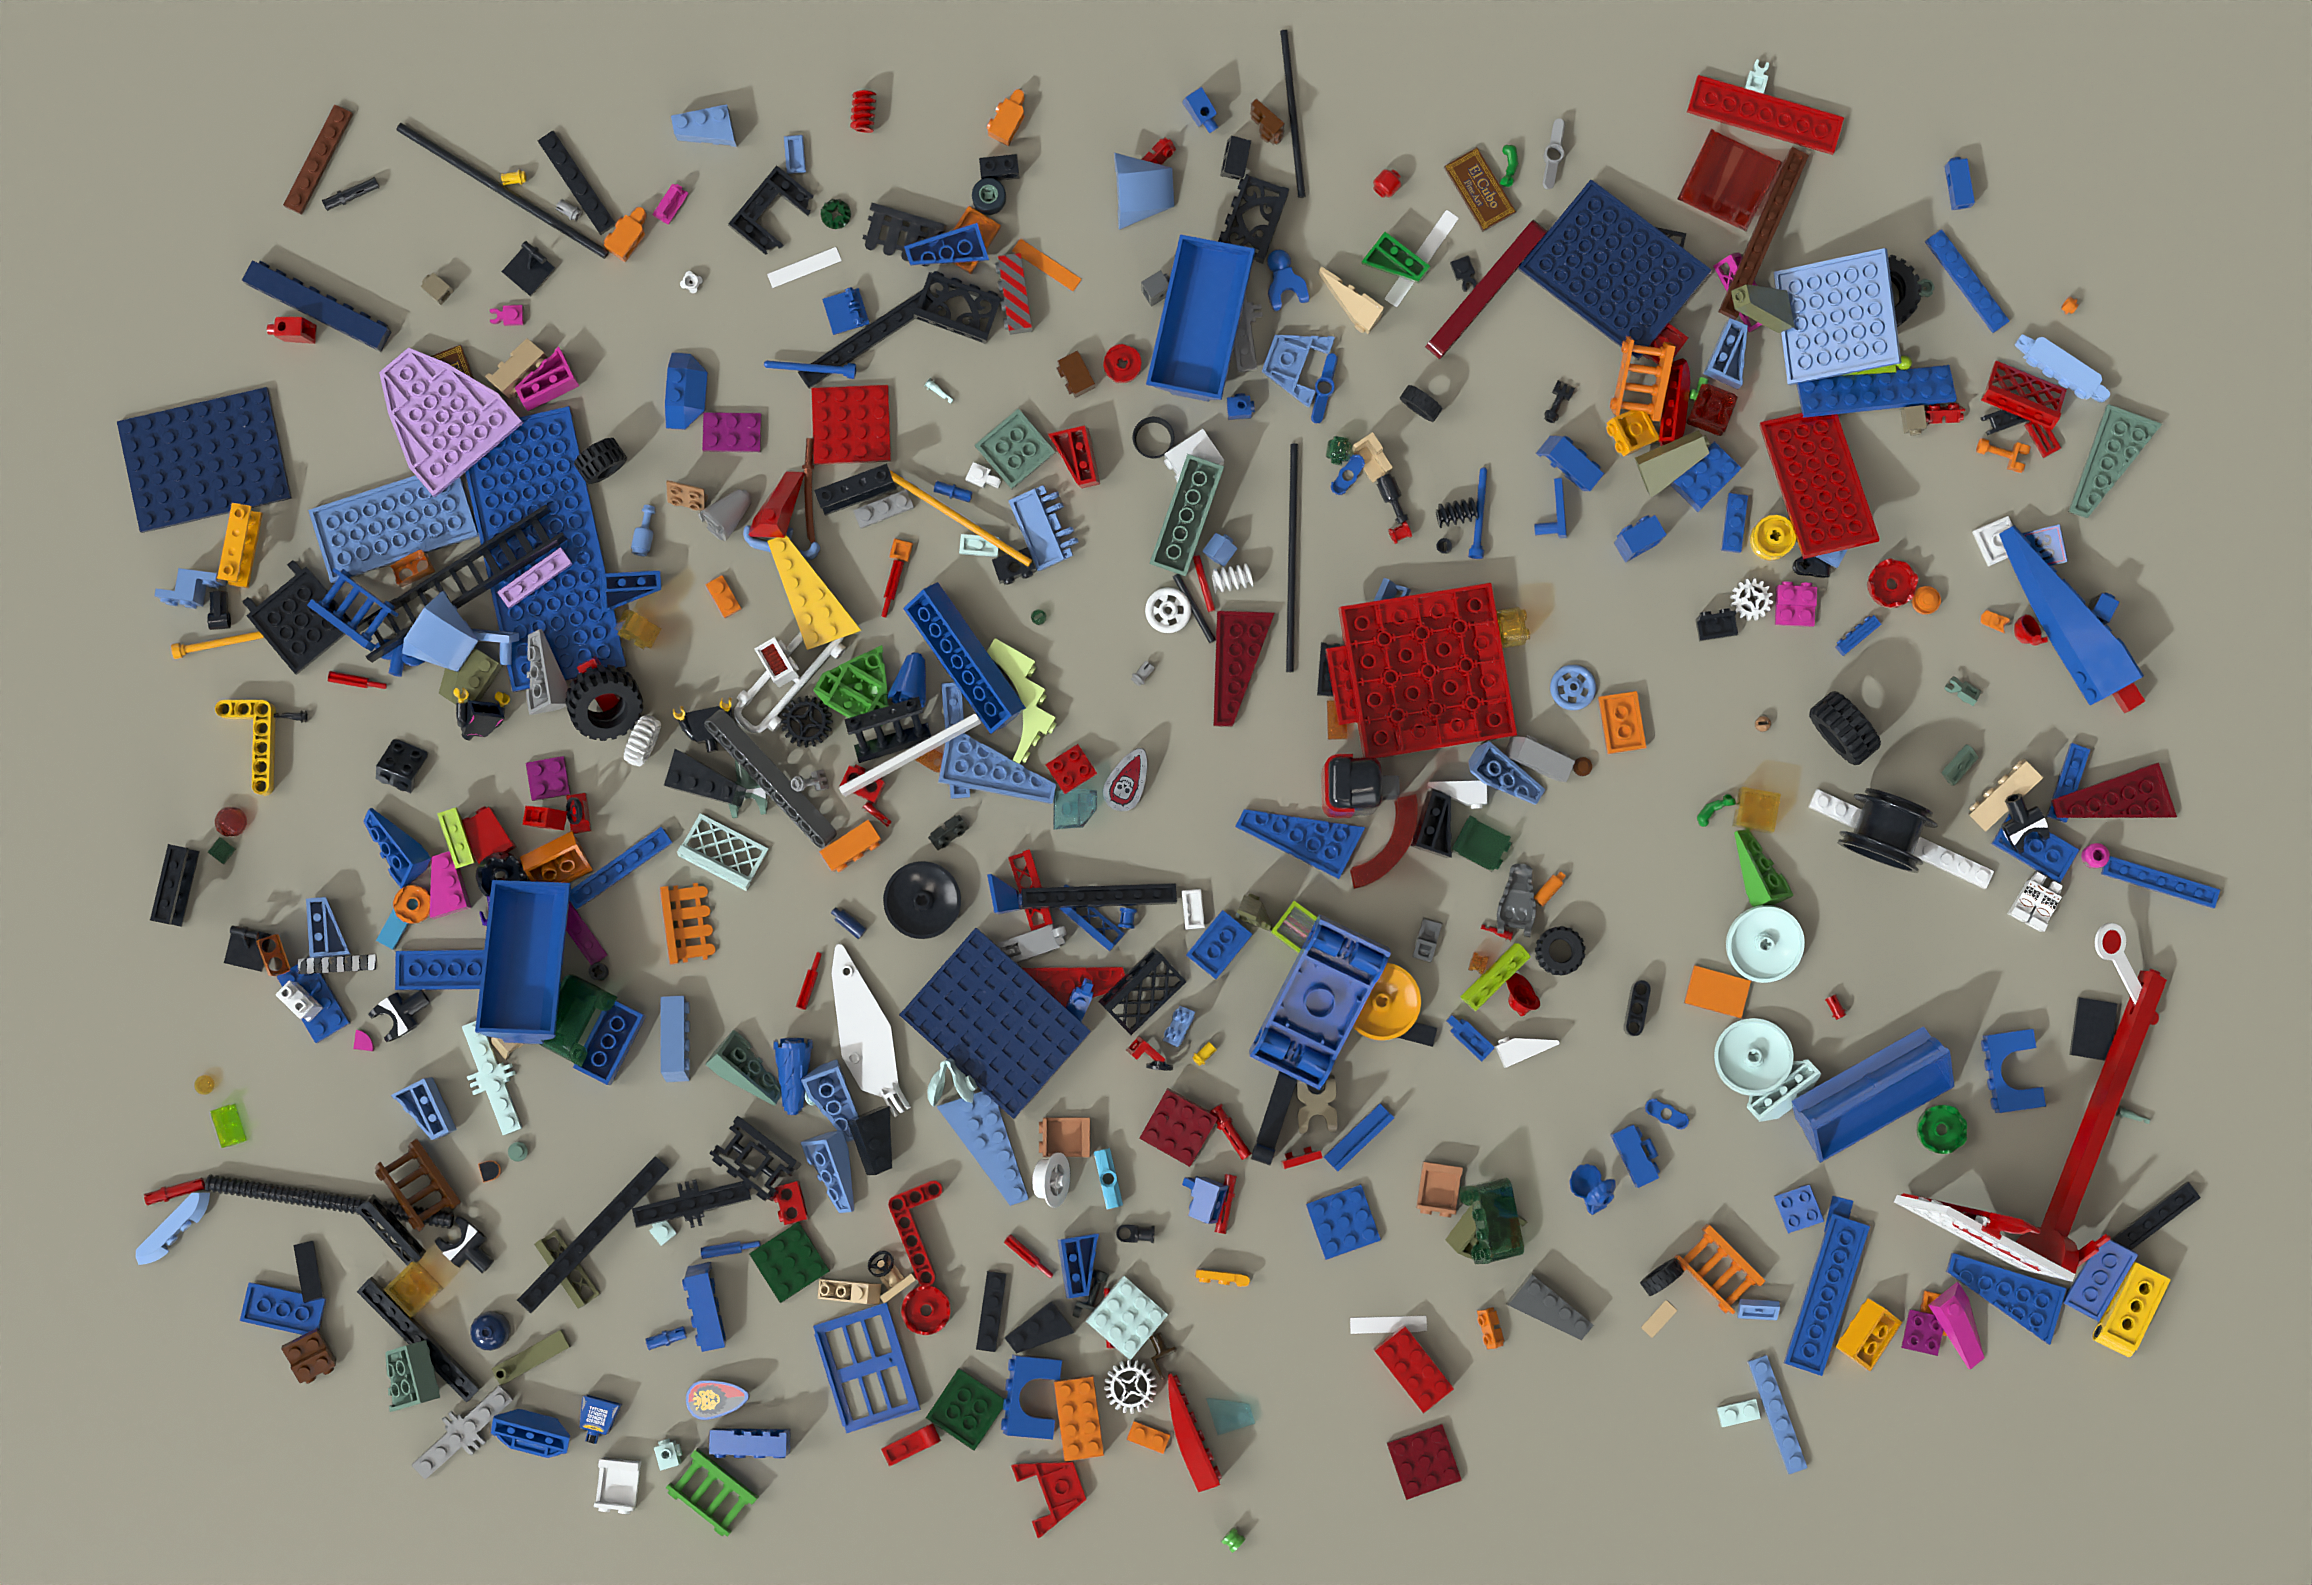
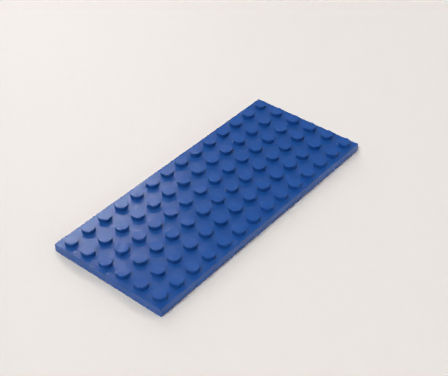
(507, 485)

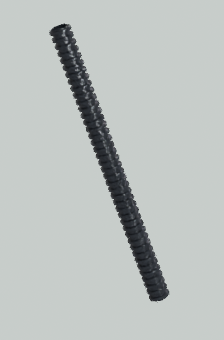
(314, 1199)

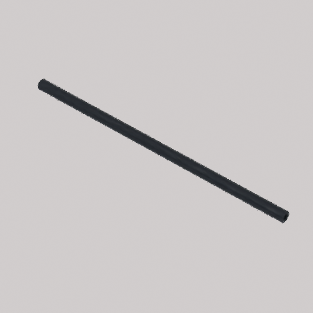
(502, 190)

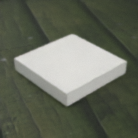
(1990, 541)

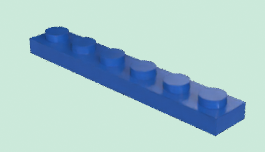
(1967, 281)
(619, 867)
(2161, 882)

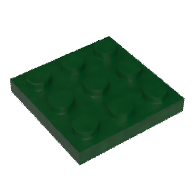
(789, 1262)
(966, 1409)

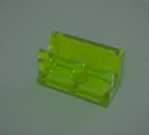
(228, 1126)

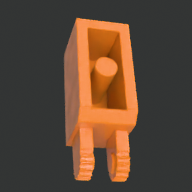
(1008, 118)
(627, 234)

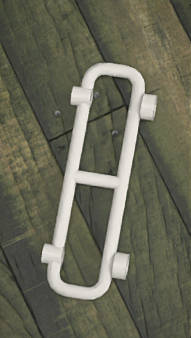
(772, 720)

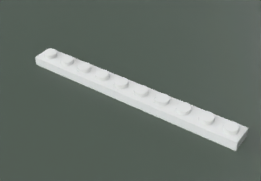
(1924, 850)

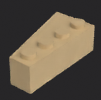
(1993, 805)

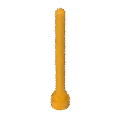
(179, 650)

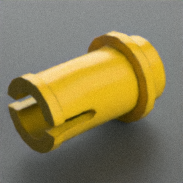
(513, 178)
(1204, 1054)

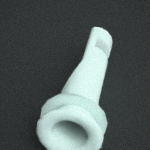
(934, 387)

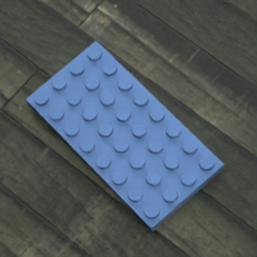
(390, 524)

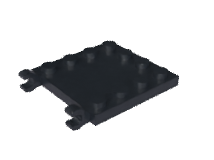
(292, 626)

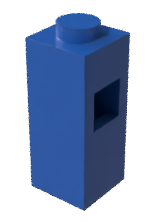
(1959, 183)

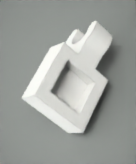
(980, 476)

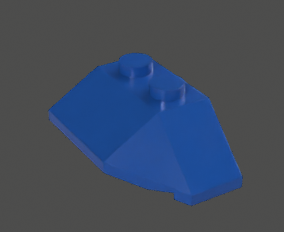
(684, 391)
(531, 1433)

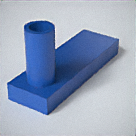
(1559, 526)

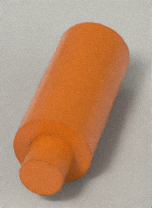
(1549, 889)

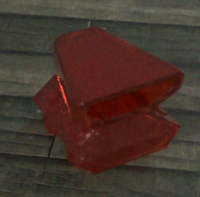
(1712, 409)

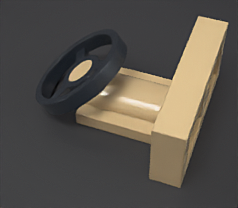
(889, 1275)

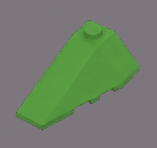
(1760, 878)

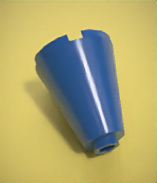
(910, 680)

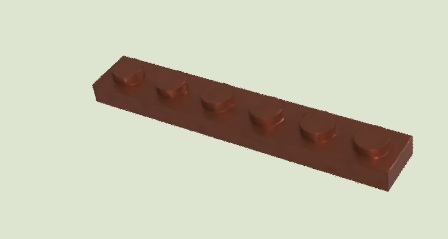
(318, 159)

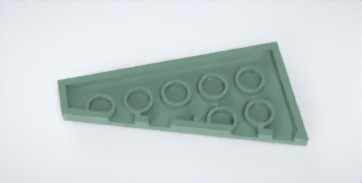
(2114, 448)

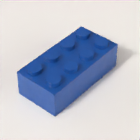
(610, 1042)

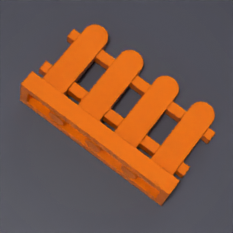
(680, 914)

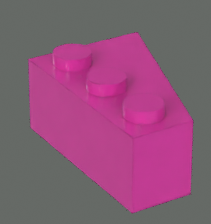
(547, 381)
(447, 887)

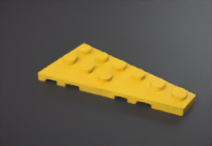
(813, 604)

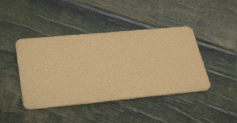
(1659, 1319)

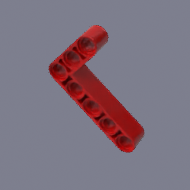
(912, 1229)

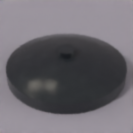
(922, 900)

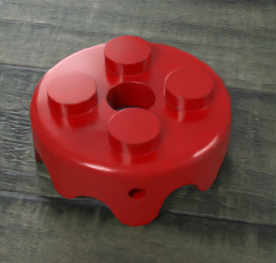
(1905, 580)
(912, 1313)

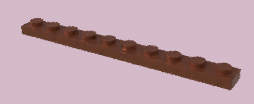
(1765, 227)

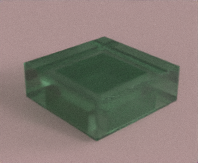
(221, 850)

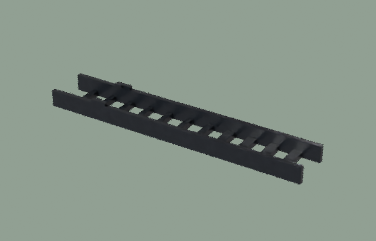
(482, 550)

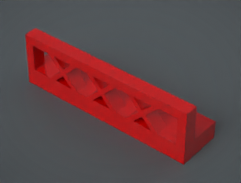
(1035, 883)

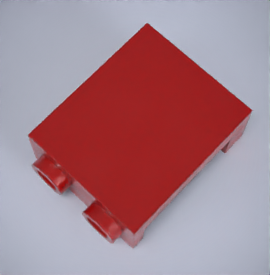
(486, 834)

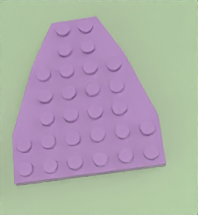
(442, 417)

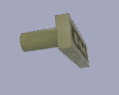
(531, 1357)

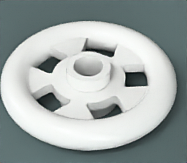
(1181, 600)

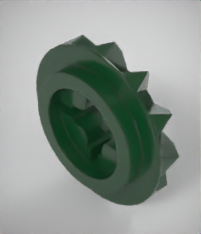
(840, 221)

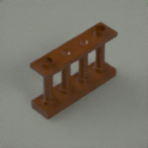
(427, 1168)

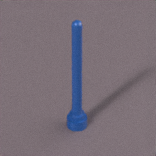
(848, 370)
(1476, 550)

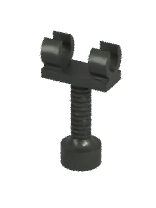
(1099, 1277)

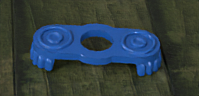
(1355, 465)
(1677, 1119)

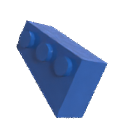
(1571, 462)
(625, 587)

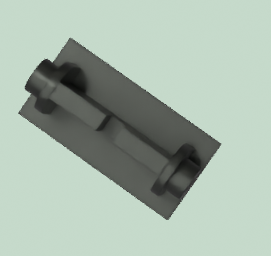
(941, 838)

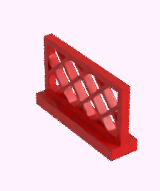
(2021, 404)

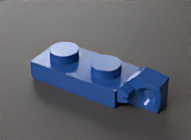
(1080, 999)
(1470, 1038)

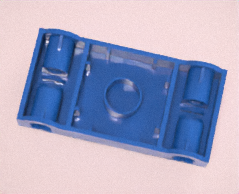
(1319, 1002)

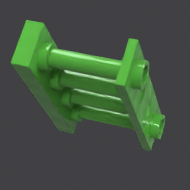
(730, 1484)

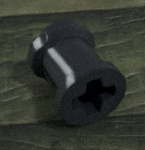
(604, 968)

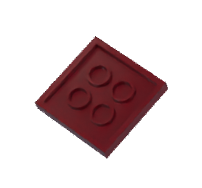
(1178, 1127)
(1424, 1461)

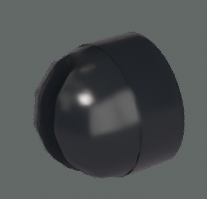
(1440, 546)

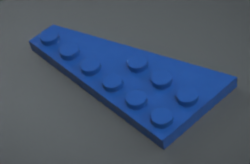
(2022, 1298)

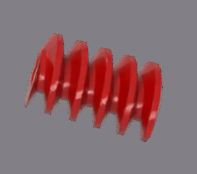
(862, 110)

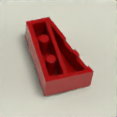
(1078, 454)

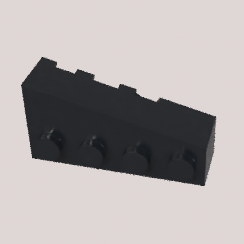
(696, 778)

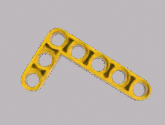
(258, 738)

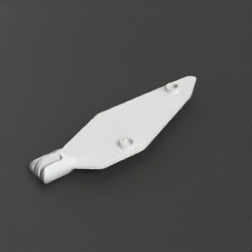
(865, 1034)

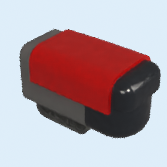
(1355, 786)

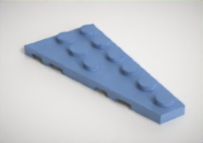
(981, 768)
(985, 1136)

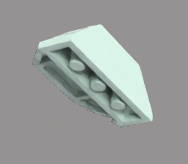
(1777, 1103)

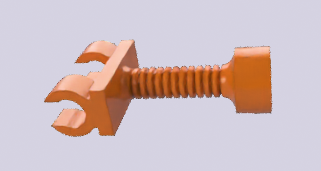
(1984, 446)

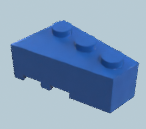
(1077, 1262)

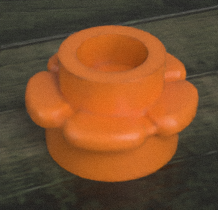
(2069, 305)

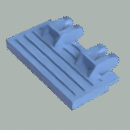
(1040, 528)

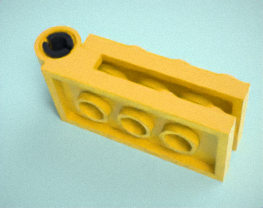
(2128, 1337)

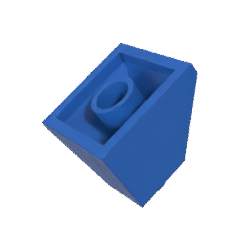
(1004, 897)

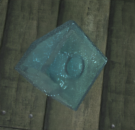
(1073, 808)

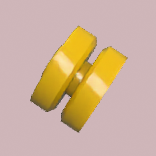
(1774, 526)

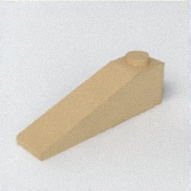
(1360, 309)

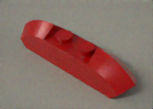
(1675, 403)

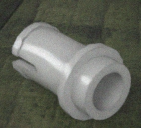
(569, 210)
(1144, 671)

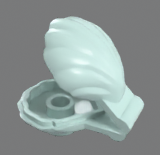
(964, 1085)

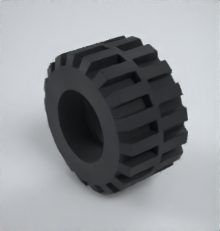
(600, 460)
(1577, 950)

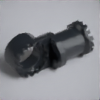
(1137, 1233)

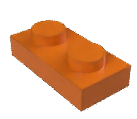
(723, 596)
(1148, 1437)

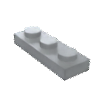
(883, 509)

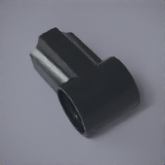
(219, 616)

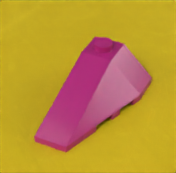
(1958, 1322)

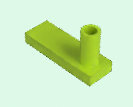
(456, 837)

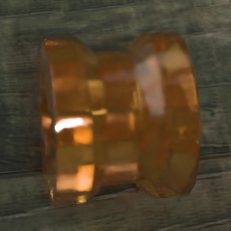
(1478, 963)

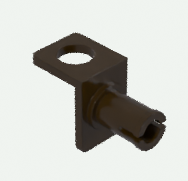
(1161, 1350)

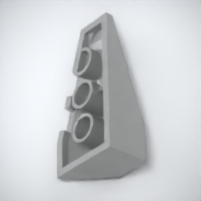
(546, 680)

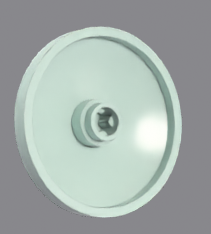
(1765, 943)
(1753, 1057)

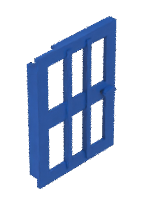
(870, 1366)

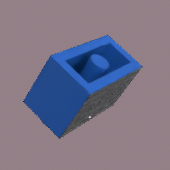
(2104, 606)

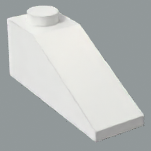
(1465, 792)
(1518, 1049)

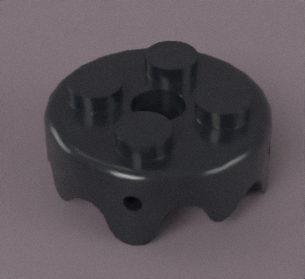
(498, 862)

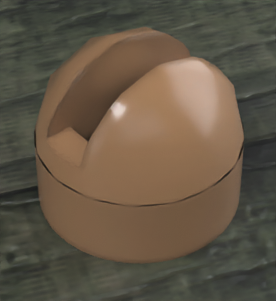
(1762, 728)

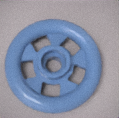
(1562, 699)

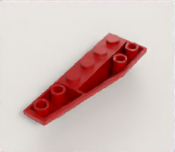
(1190, 1440)

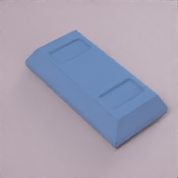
(794, 154)

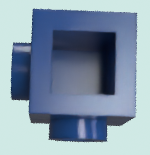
(1240, 407)

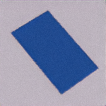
(1840, 1207)

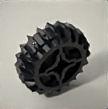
(809, 713)

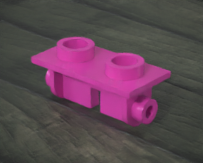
(670, 203)

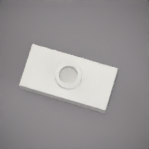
(1193, 909)

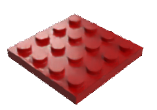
(851, 424)

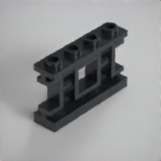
(764, 1146)

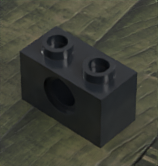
(1003, 563)

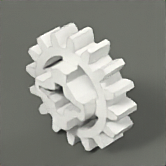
(1753, 607)

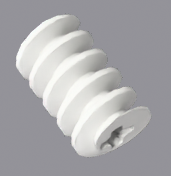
(1232, 578)

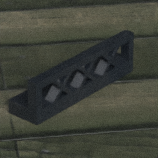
(392, 1228)

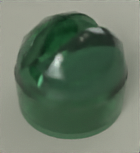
(1041, 620)

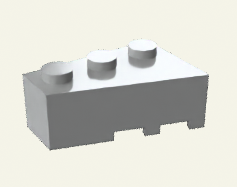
(1540, 757)

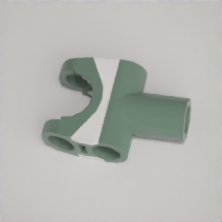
(753, 791)

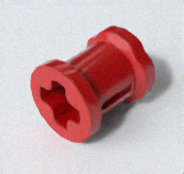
(1400, 532)

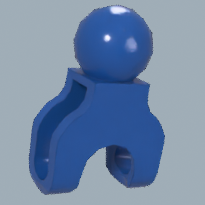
(1284, 279)

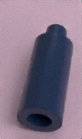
(849, 923)

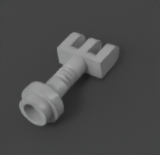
(798, 783)

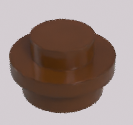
(1582, 766)

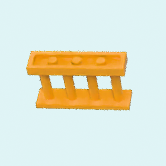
(240, 545)

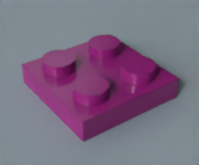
(548, 778)

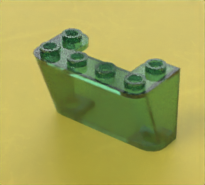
(1495, 1220)

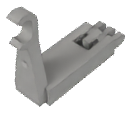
(1034, 943)

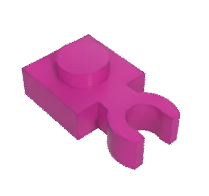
(511, 315)

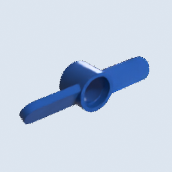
(1321, 399)

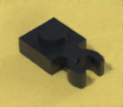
(1463, 270)

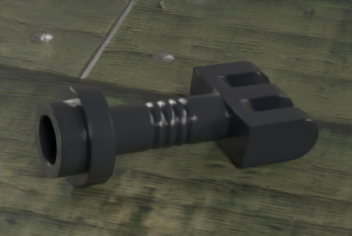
(1551, 415)

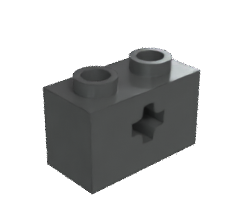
(1155, 287)

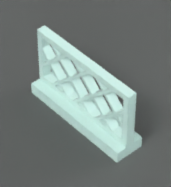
(711, 864)

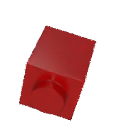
(2128, 698)

